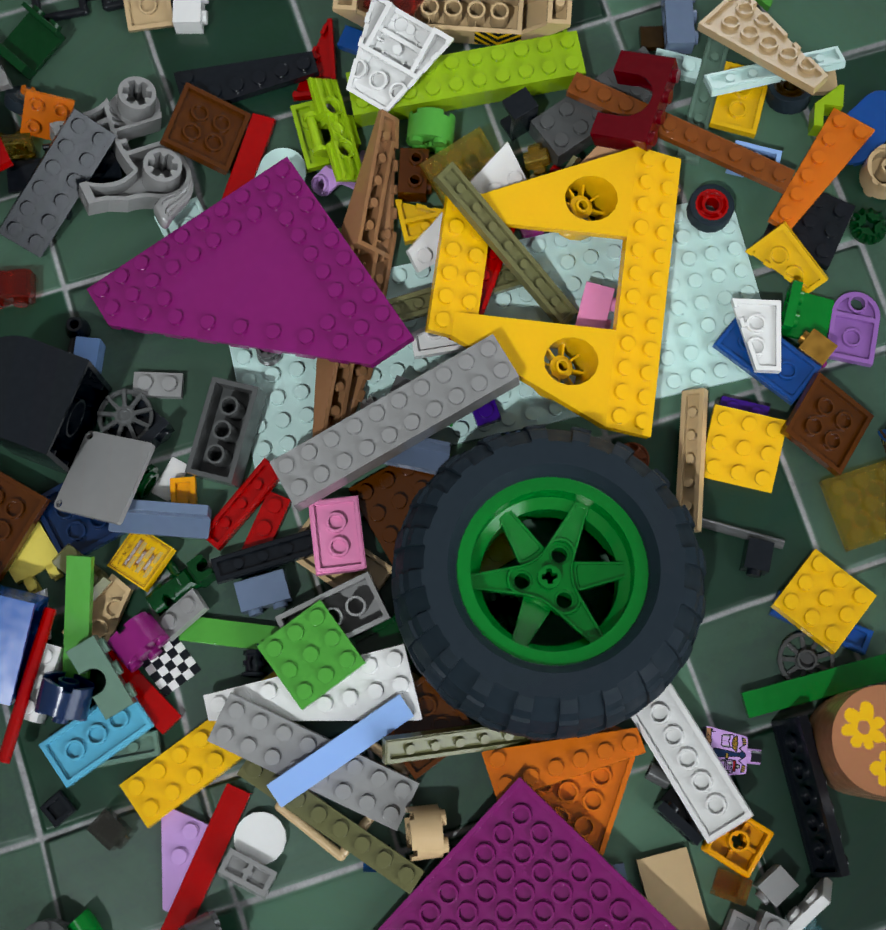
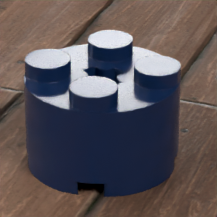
(64, 697)

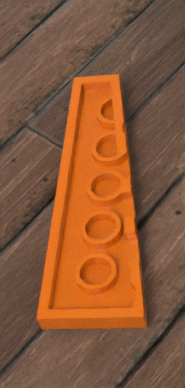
(829, 154)
(560, 759)

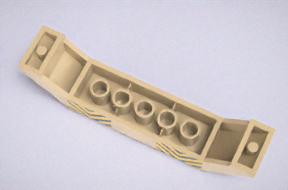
(481, 20)

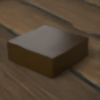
(651, 37)

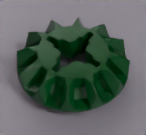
(863, 234)
(147, 483)

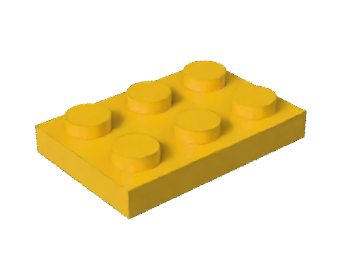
(739, 110)

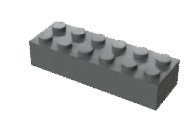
(568, 123)

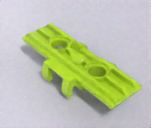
(341, 129)

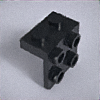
(157, 434)

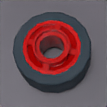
(713, 196)

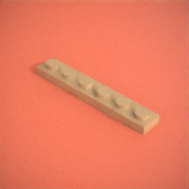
(692, 452)

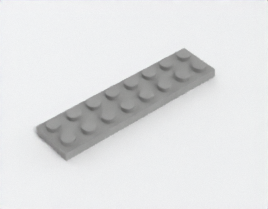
(282, 743)

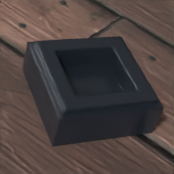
(58, 808)

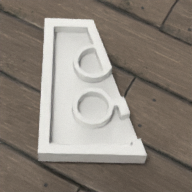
(761, 332)
(432, 345)

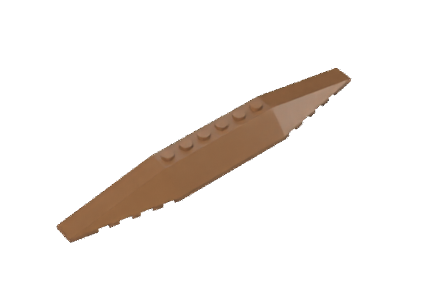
(370, 235)

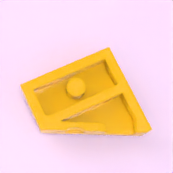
(414, 219)

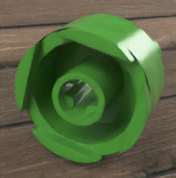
(430, 129)

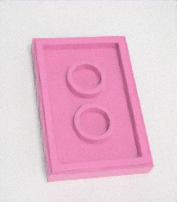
(337, 536)

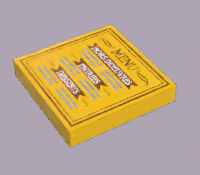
(142, 559)

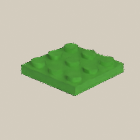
(311, 654)

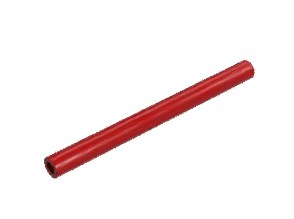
(27, 684)

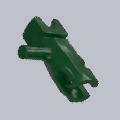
(180, 583)

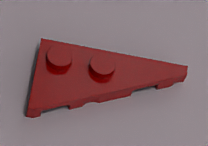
(325, 59)

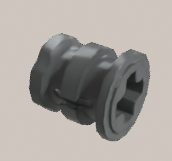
(266, 359)

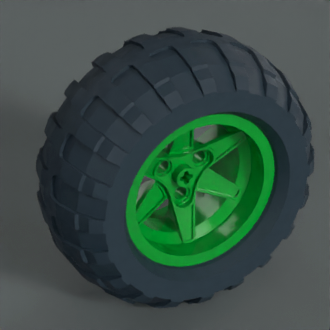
(502, 675)

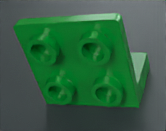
(804, 312)

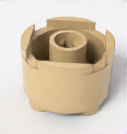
(873, 174)
(425, 832)

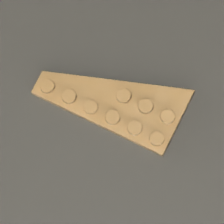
(762, 40)

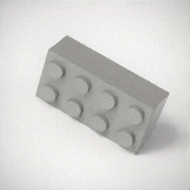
(353, 605)

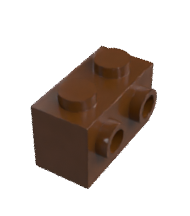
(412, 181)

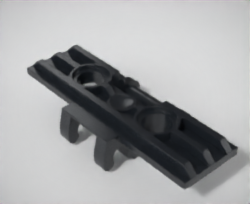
(18, 175)

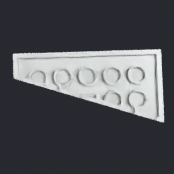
(497, 173)

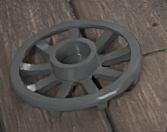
(125, 415)
(804, 659)

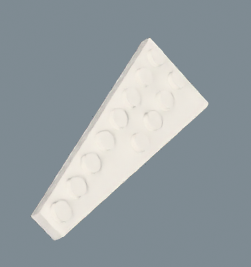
(368, 688)

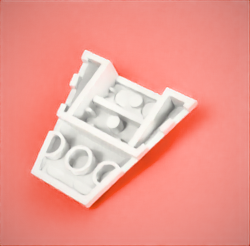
(392, 54)

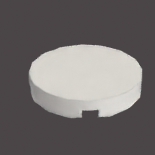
(260, 837)

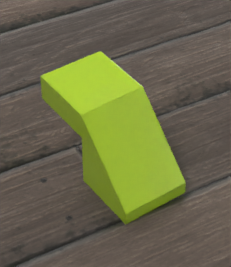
(823, 108)

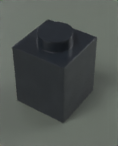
(756, 557)

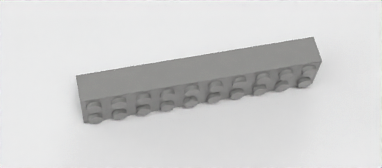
(395, 422)

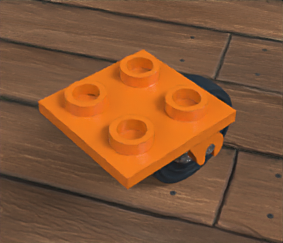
(37, 109)

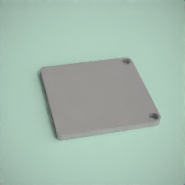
(104, 477)

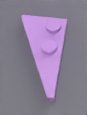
(180, 841)

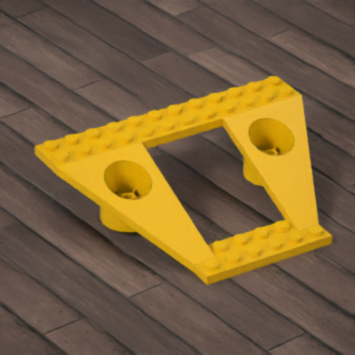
(614, 367)

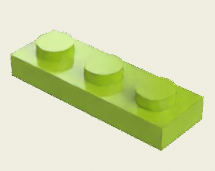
(312, 162)

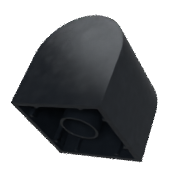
(46, 401)

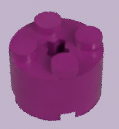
(138, 641)

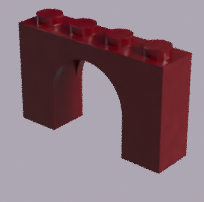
(639, 130)

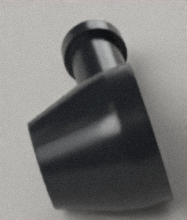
(82, 330)

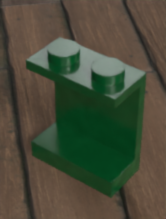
(31, 42)

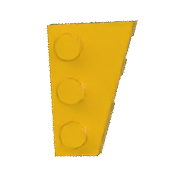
(789, 257)

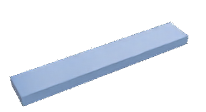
(339, 750)

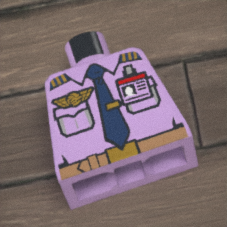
(732, 750)

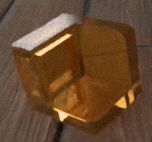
(731, 887)

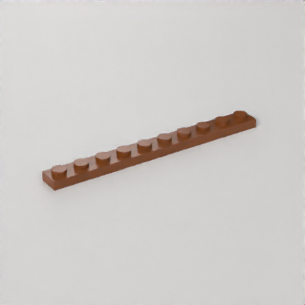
(685, 135)

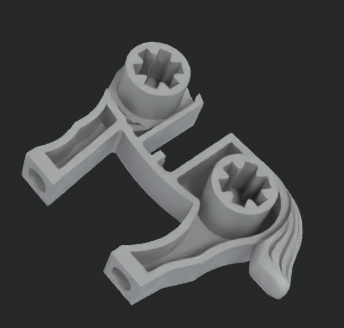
(155, 174)

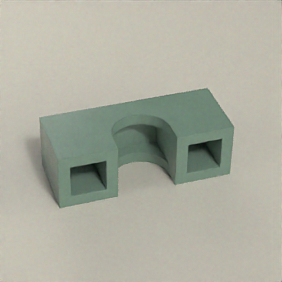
(94, 655)

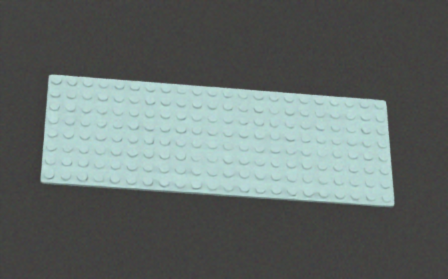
(702, 280)

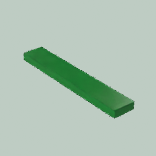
(814, 686)

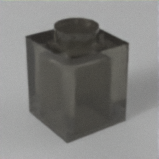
(110, 830)

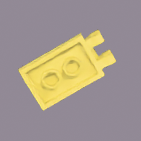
(34, 558)

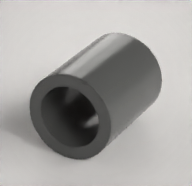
(657, 776)

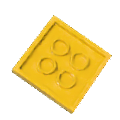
(743, 448)
(823, 601)

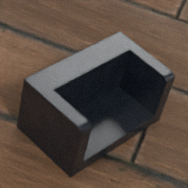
(521, 111)

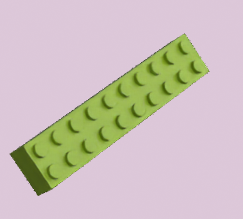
(486, 76)

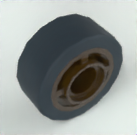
(787, 98)

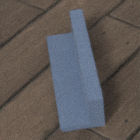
(423, 457)
(166, 519)

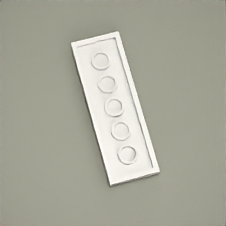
(691, 765)

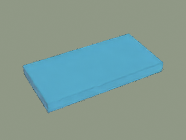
(89, 743)

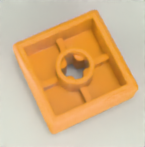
(744, 857)

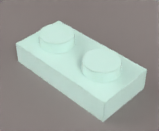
(688, 64)

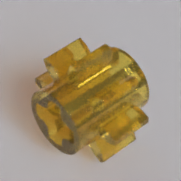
(536, 158)

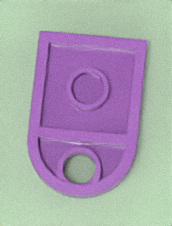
(854, 329)

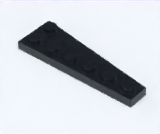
(250, 78)

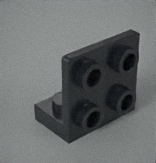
(675, 813)

